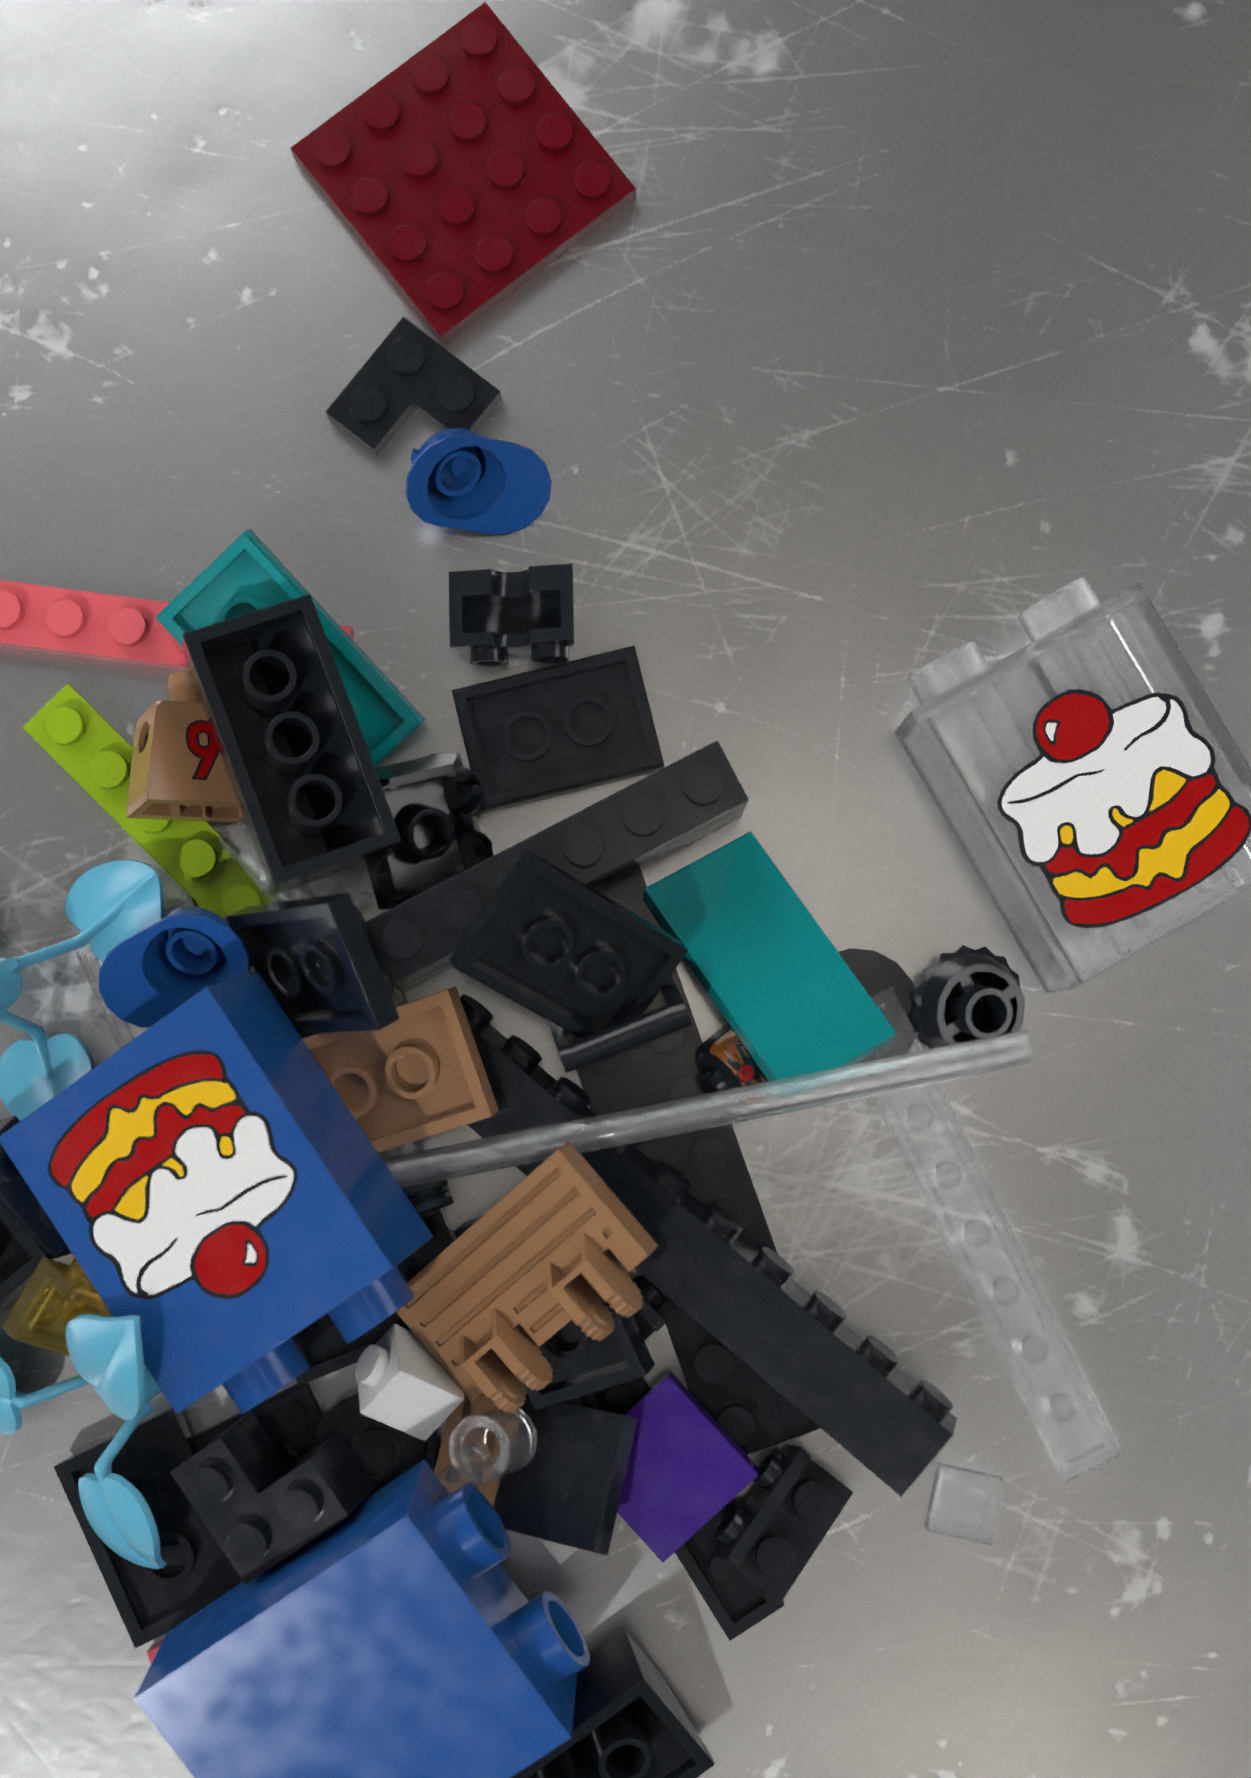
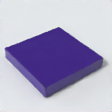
(678, 1468)

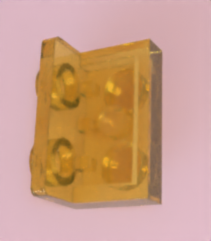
(49, 1302)

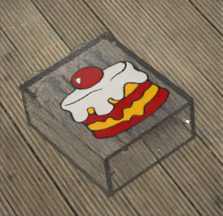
(1085, 781)

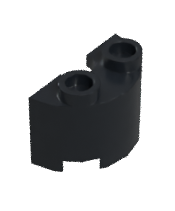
(512, 614)

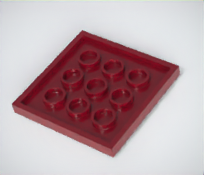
(464, 173)

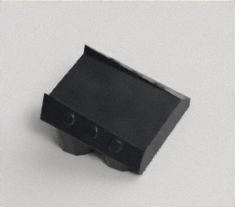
(438, 826)

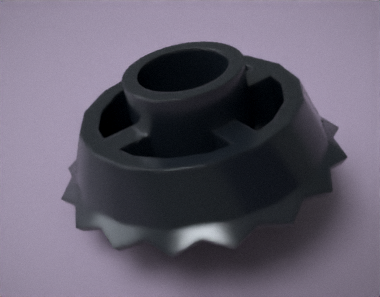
(967, 998)

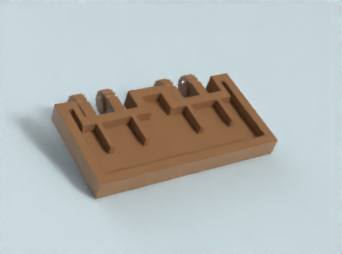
(525, 1270)

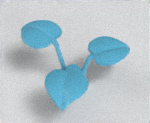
(108, 908)
(111, 1359)

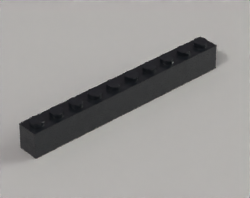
(730, 1286)

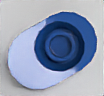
(477, 483)
(170, 964)

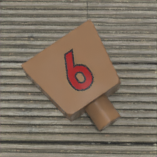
(178, 762)

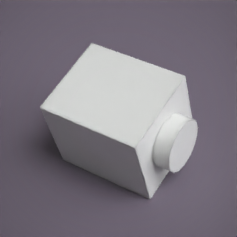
(405, 1385)

